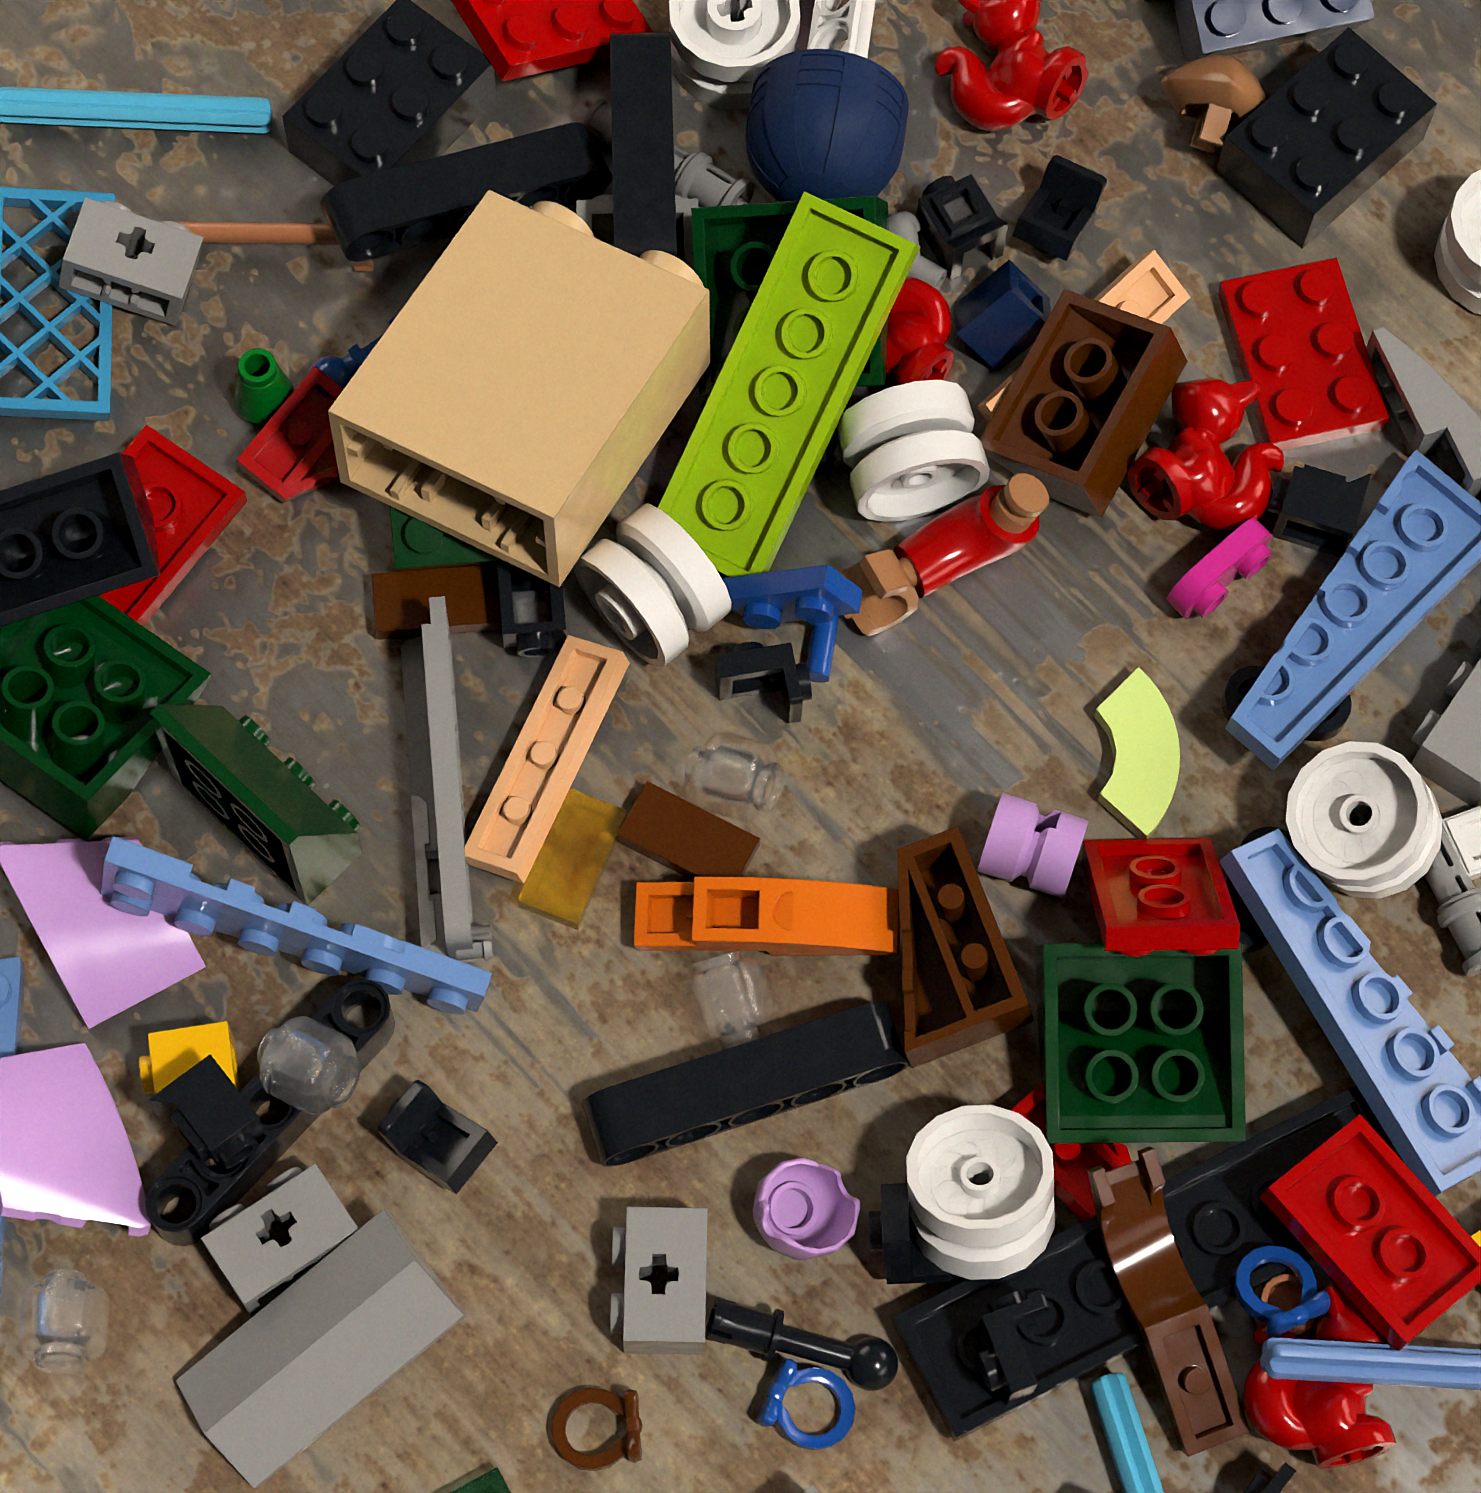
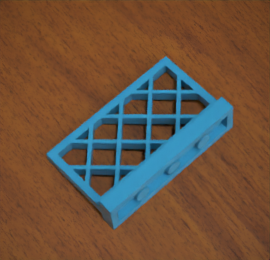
(60, 405)

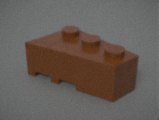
(953, 955)

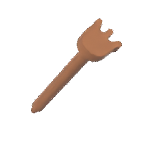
(269, 234)

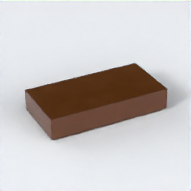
(403, 600)
(686, 836)

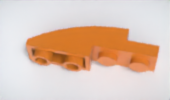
(767, 916)

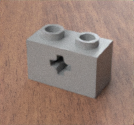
(100, 268)
(255, 1263)
(669, 1320)

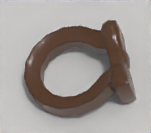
(628, 1445)

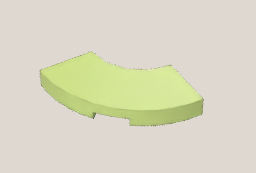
(1144, 754)

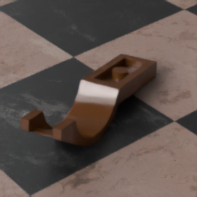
(1166, 1305)

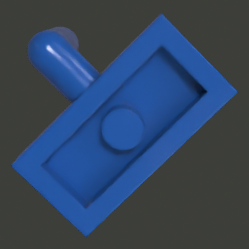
(796, 594)

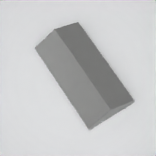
(319, 1349)

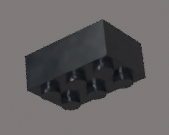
(390, 98)
(1325, 137)

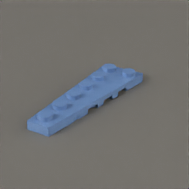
(1381, 589)
(153, 881)
(1385, 1044)

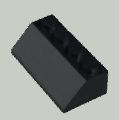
(74, 537)

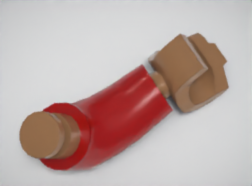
(945, 549)

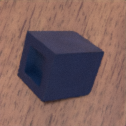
(1002, 315)

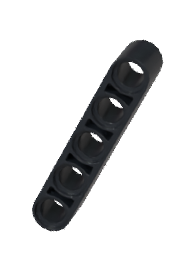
(642, 143)
(437, 195)
(744, 1084)
(219, 1192)

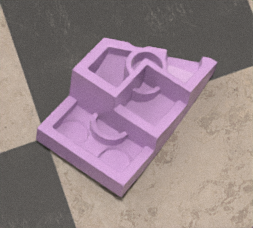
(98, 951)
(65, 1144)

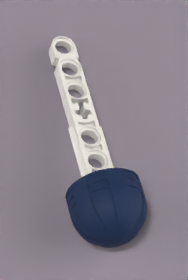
(827, 115)

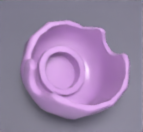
(804, 1209)

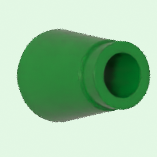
(260, 386)

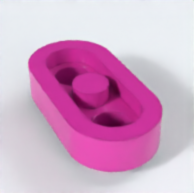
(1204, 584)

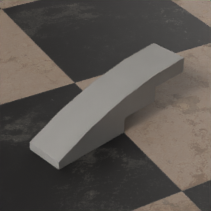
(1427, 410)

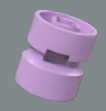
(1032, 845)

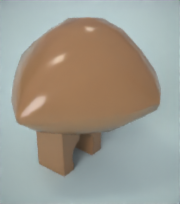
(1216, 92)

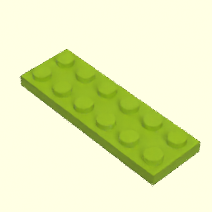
(786, 384)

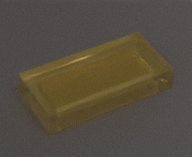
(572, 859)

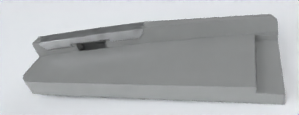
(438, 793)

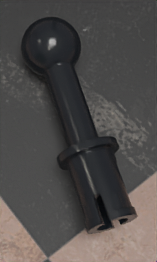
(868, 1362)

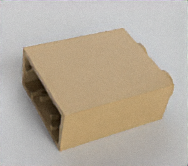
(523, 384)

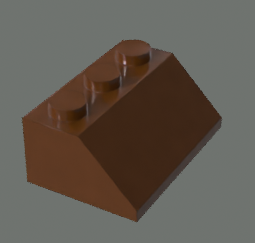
(1085, 400)

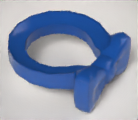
(1277, 1320)
(775, 1413)

